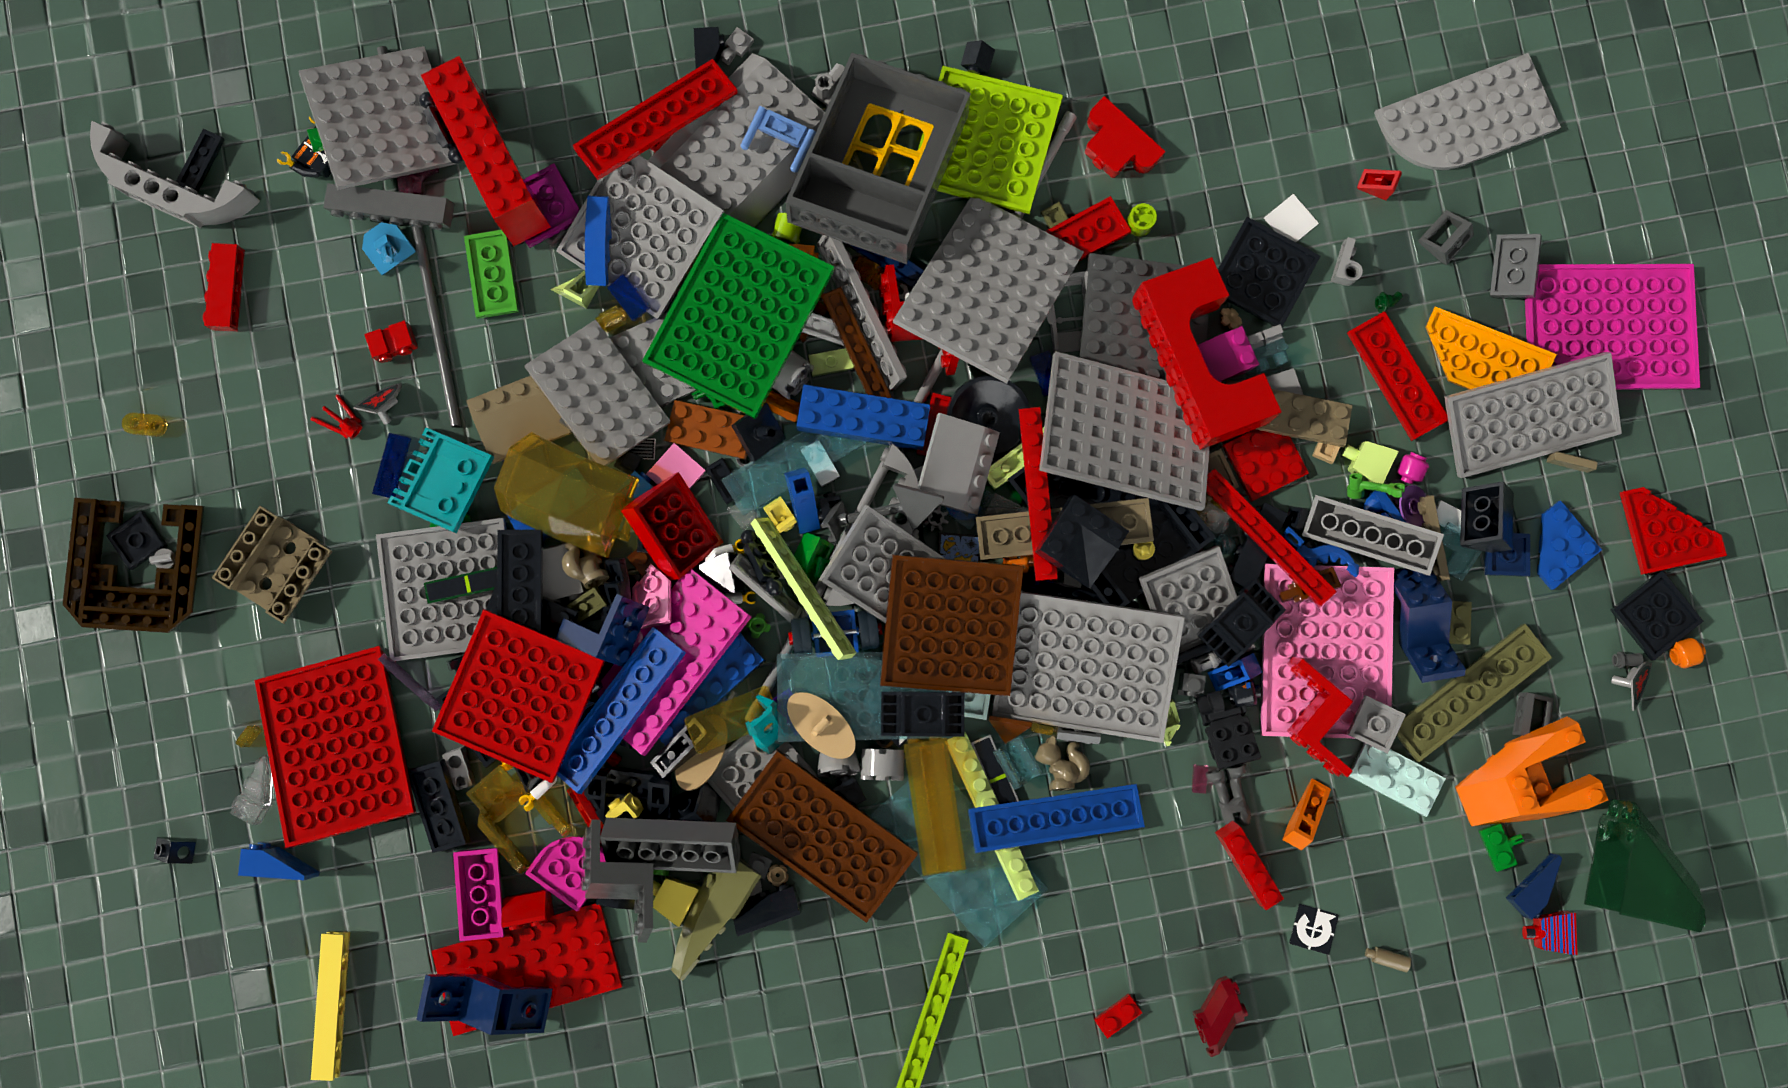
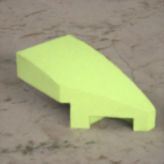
(1172, 723)

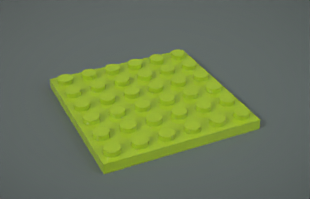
(1001, 141)

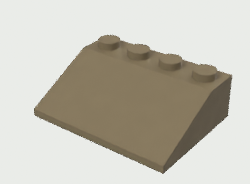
(511, 414)

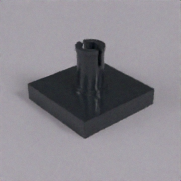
(758, 434)

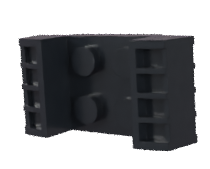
(1241, 622)
(922, 714)

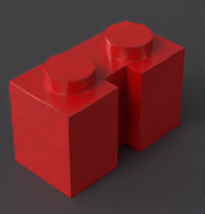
(392, 341)

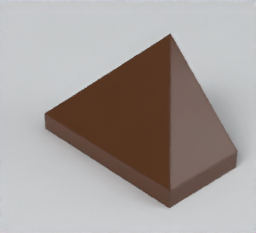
(1008, 728)

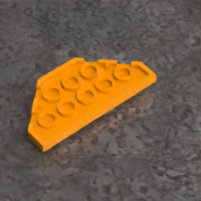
(1480, 355)

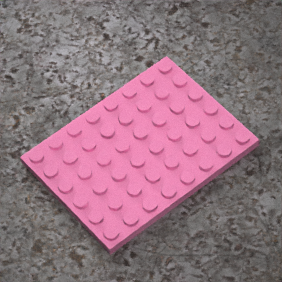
(1343, 640)

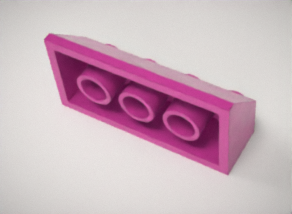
(478, 893)

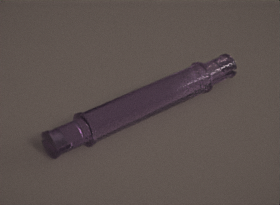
(409, 681)

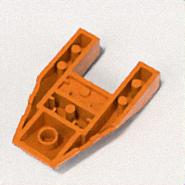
(1516, 786)

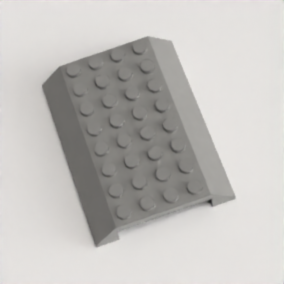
(709, 151)

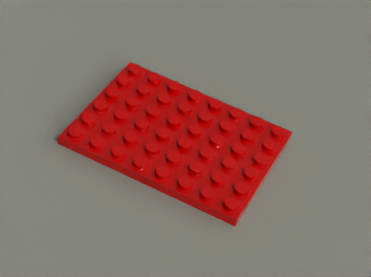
(334, 747)

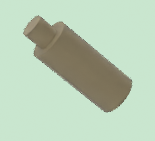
(1389, 959)

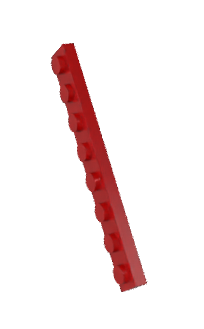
(1036, 488)
(1268, 539)

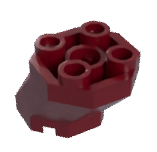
(1219, 1015)

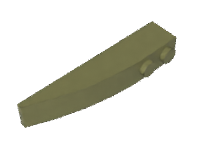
(716, 902)

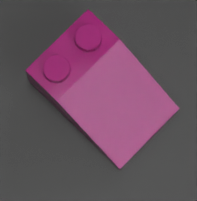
(1228, 355)

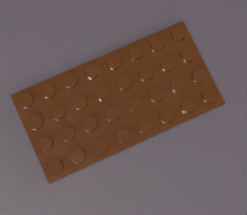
(822, 836)

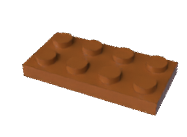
(704, 429)

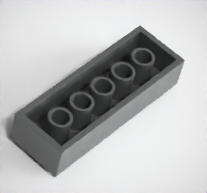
(672, 844)

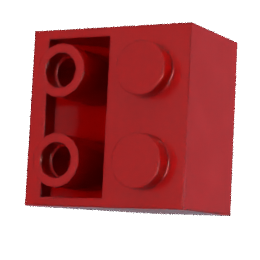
(526, 908)

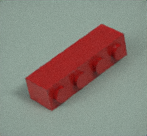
(224, 287)
(1249, 865)

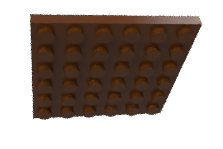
(951, 625)

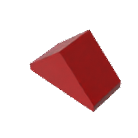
(1379, 182)

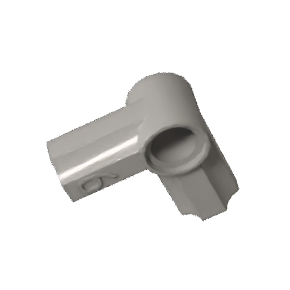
(826, 84)

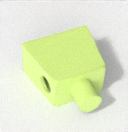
(1370, 461)

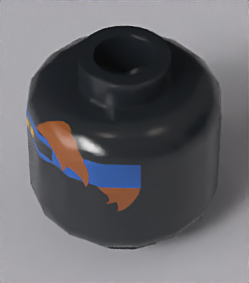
(1245, 694)

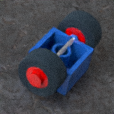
(867, 629)

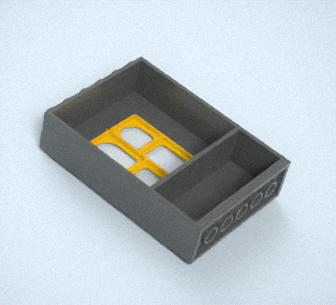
(862, 205)

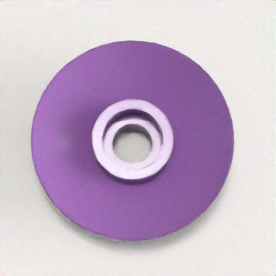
(1409, 505)

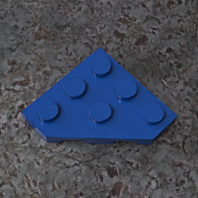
(1562, 545)

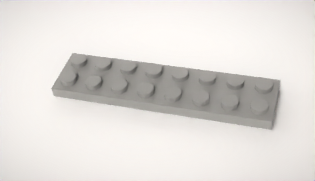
(867, 316)

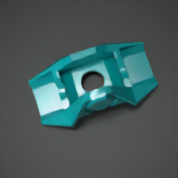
(767, 739)

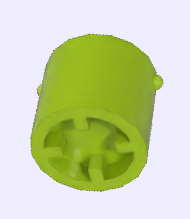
(1141, 219)
(786, 231)

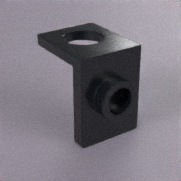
(167, 851)

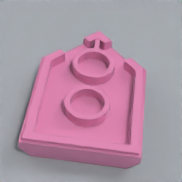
(654, 592)

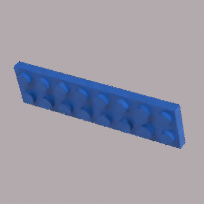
(619, 708)
(1055, 818)

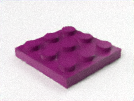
(554, 200)

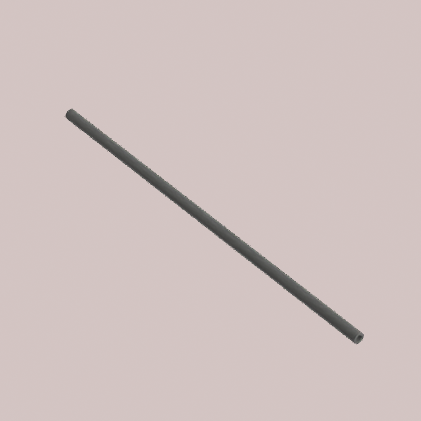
(434, 316)

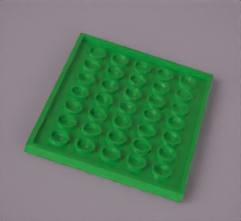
(738, 315)

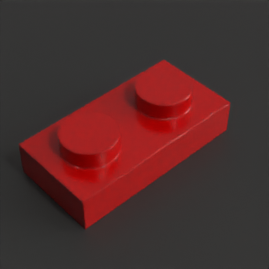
(1118, 1016)

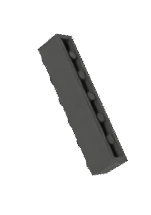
(390, 206)

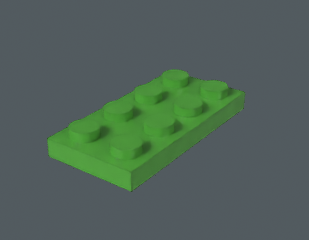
(491, 274)

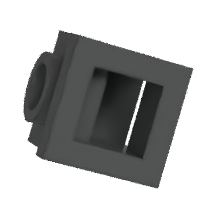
(1191, 684)

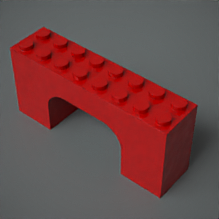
(485, 151)
(1209, 407)

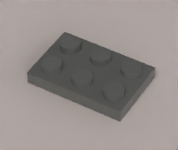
(1516, 266)

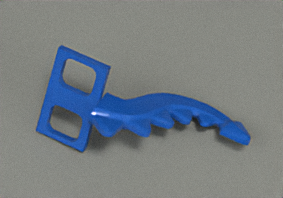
(1321, 553)

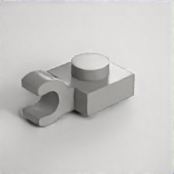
(736, 44)

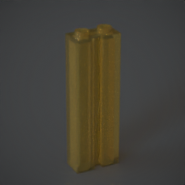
(934, 806)

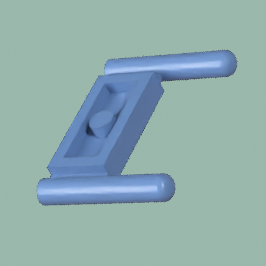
(782, 129)

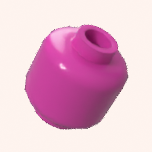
(1412, 468)

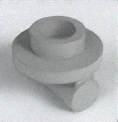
(163, 558)

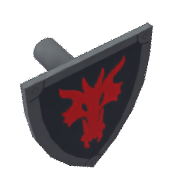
(380, 402)
(1636, 680)

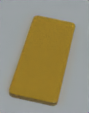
(725, 721)

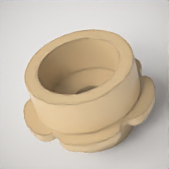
(771, 875)

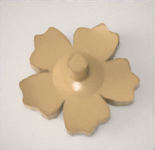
(1230, 318)

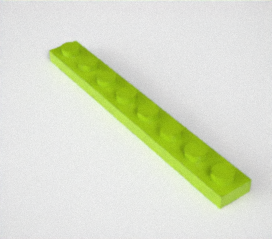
(933, 1011)

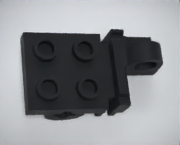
(1228, 733)

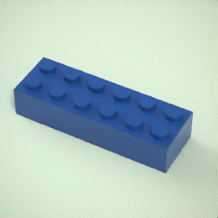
(863, 417)
(729, 671)

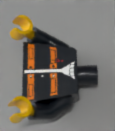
(306, 161)

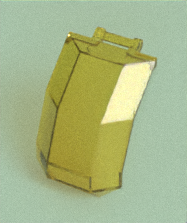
(565, 494)

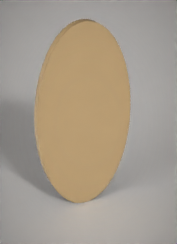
(821, 725)
(699, 769)

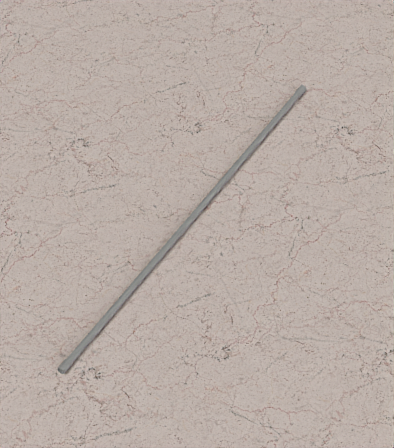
(1062, 130)

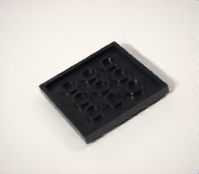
(1265, 272)

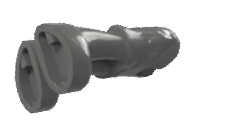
(1238, 802)

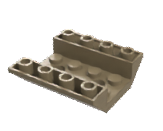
(263, 555)

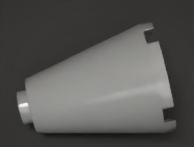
(838, 767)

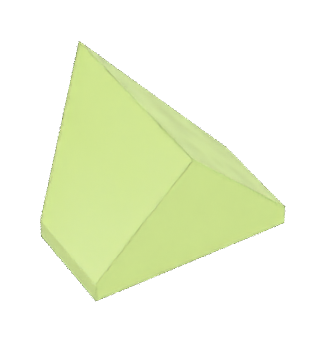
(577, 290)

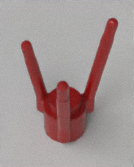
(349, 427)

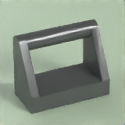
(1453, 243)
(1524, 712)

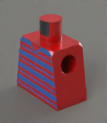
(1554, 932)

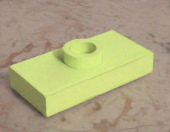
(830, 362)

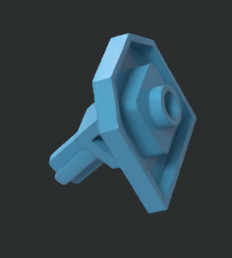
(386, 246)

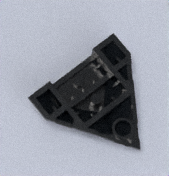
(617, 782)

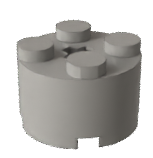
(793, 375)
(882, 764)

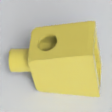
(674, 898)

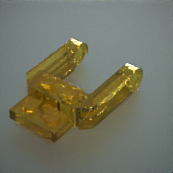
(496, 798)

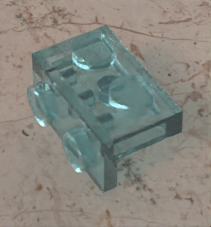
(1017, 762)

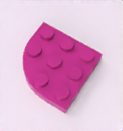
(560, 870)

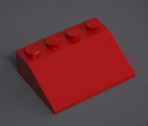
(672, 527)

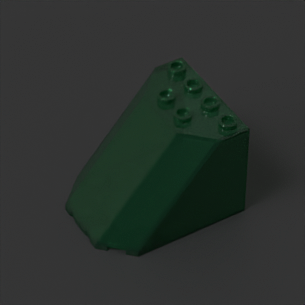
(1639, 872)

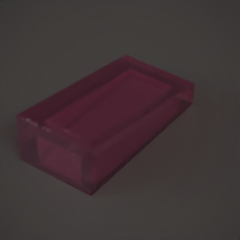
(1199, 779)

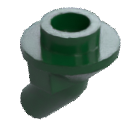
(1385, 301)

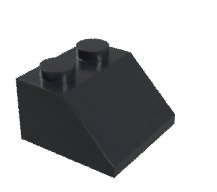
(695, 805)

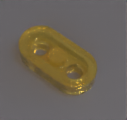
(146, 424)

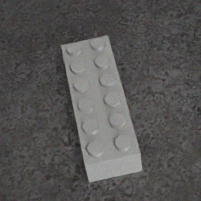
(1372, 535)

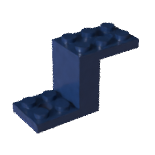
(1426, 625)
(614, 639)
(484, 1004)

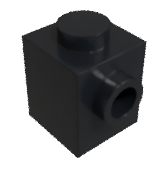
(977, 57)

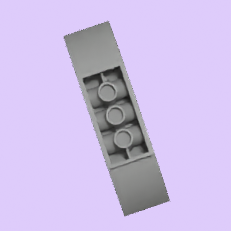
(166, 194)
(896, 461)

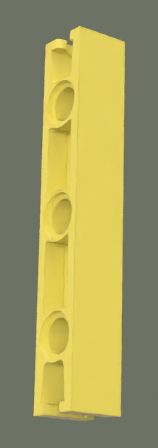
(330, 1005)

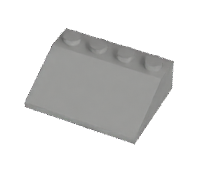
(958, 462)

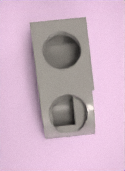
(459, 768)

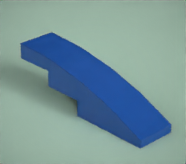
(597, 240)

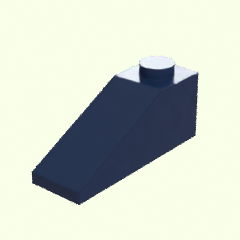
(1535, 890)

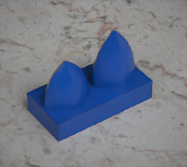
(1381, 503)

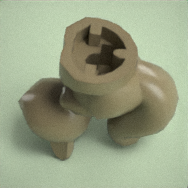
(586, 568)
(1065, 772)

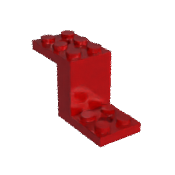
(889, 291)
(1319, 717)

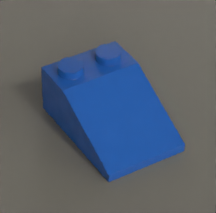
(273, 862)

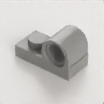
(1344, 263)

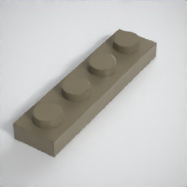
(1428, 510)

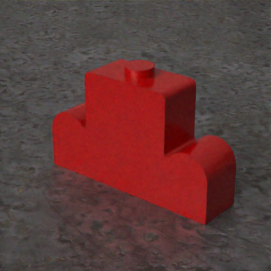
(1119, 141)

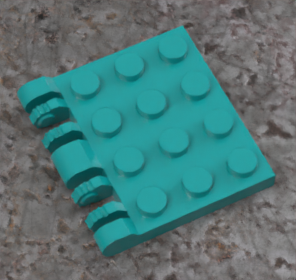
(443, 482)

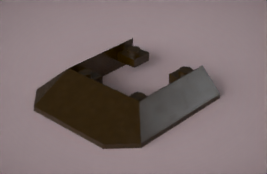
(91, 586)

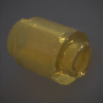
(612, 318)

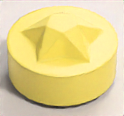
(1143, 551)

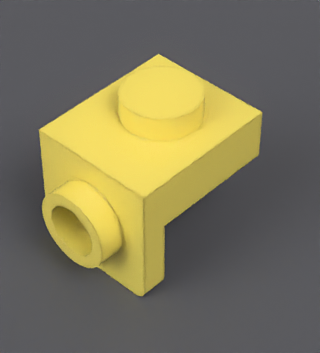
(780, 515)
(627, 803)

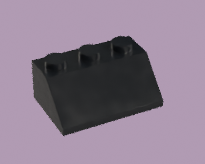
(1487, 518)
(768, 909)

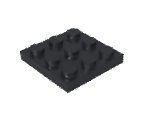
(1656, 615)

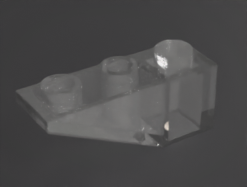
(257, 794)

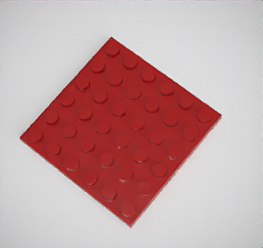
(518, 696)

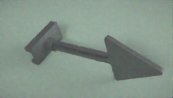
(913, 502)

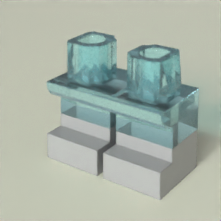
(1267, 345)

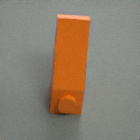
(1307, 815)

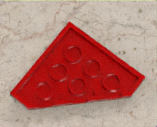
(1665, 535)

